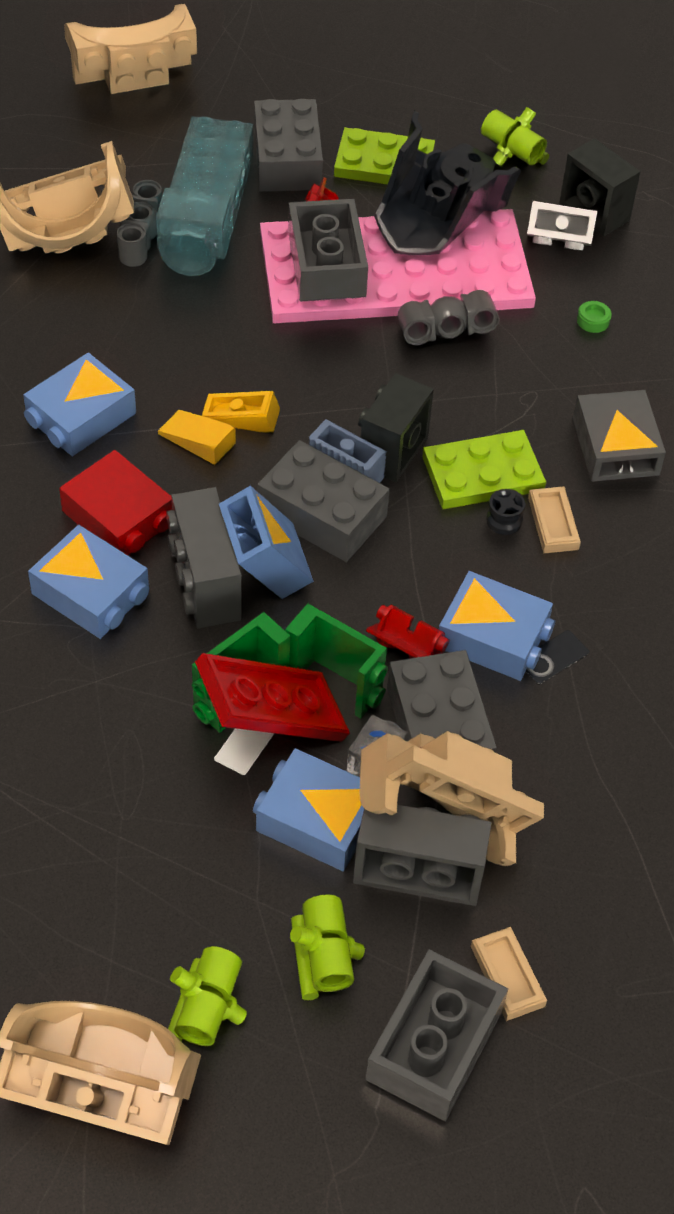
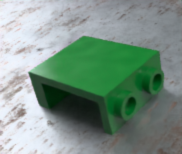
(257, 641)
(341, 650)

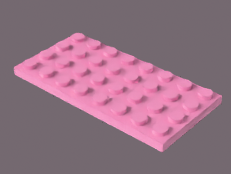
(480, 258)

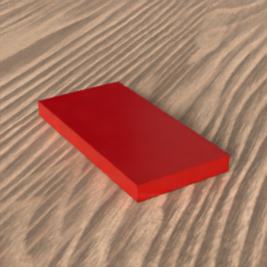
(271, 698)

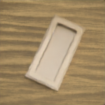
(554, 520)
(506, 964)

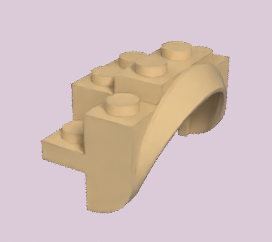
(133, 54)
(67, 206)
(455, 775)
(97, 1066)

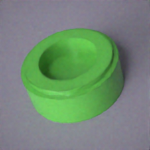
(594, 316)

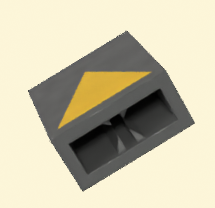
(618, 435)

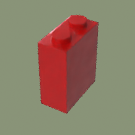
(117, 503)

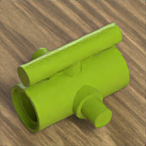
(515, 137)
(323, 947)
(206, 996)

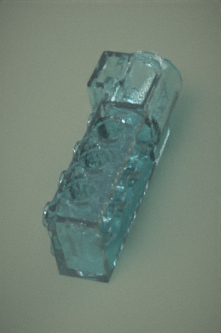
(204, 195)

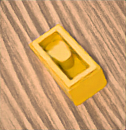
(244, 410)
(199, 435)

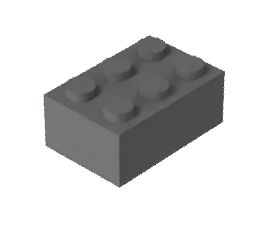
(287, 144)
(327, 250)
(325, 499)
(204, 557)
(437, 697)
(423, 853)
(436, 1034)

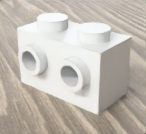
(562, 224)

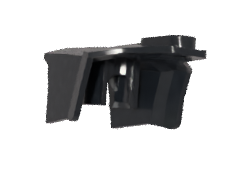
(430, 201)

